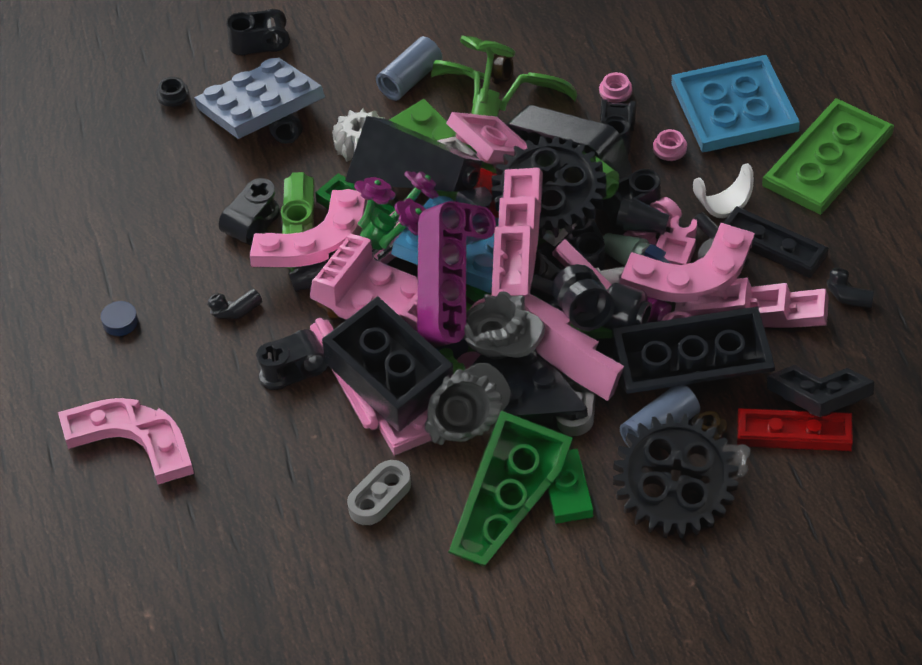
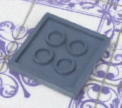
(258, 97)

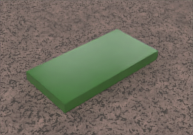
(827, 156)

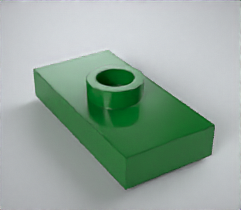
(570, 492)

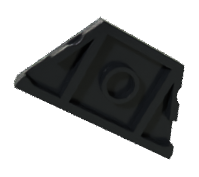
(536, 389)

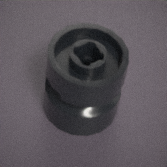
(583, 297)

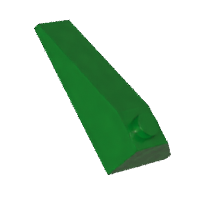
(511, 478)

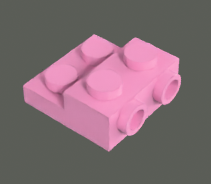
(485, 135)

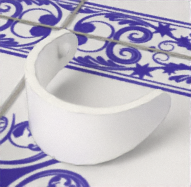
(724, 203)

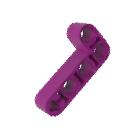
(442, 267)

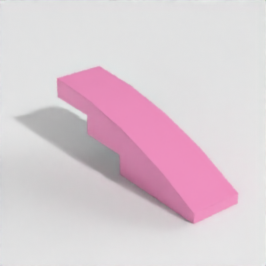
(517, 232)
(775, 302)
(574, 351)

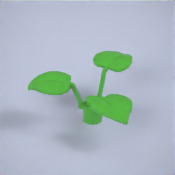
(485, 100)

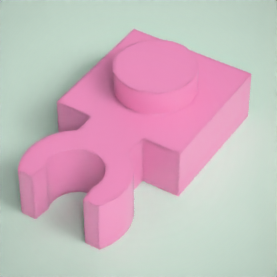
(679, 243)

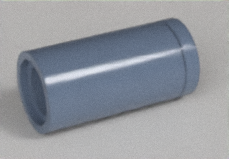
(408, 68)
(676, 400)

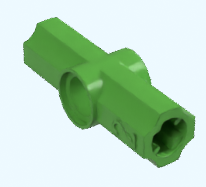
(298, 204)

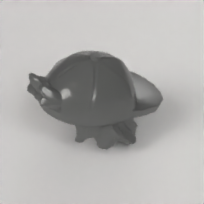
(503, 327)
(467, 403)

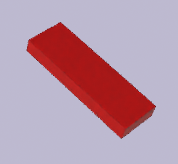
(794, 429)

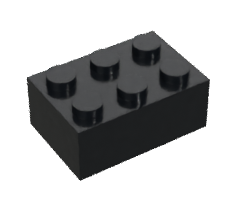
(386, 362)

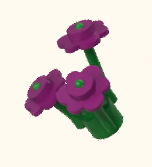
(382, 227)

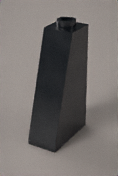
(390, 150)

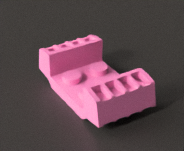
(355, 279)

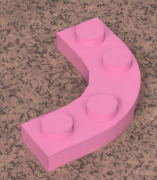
(314, 244)
(689, 281)
(130, 420)

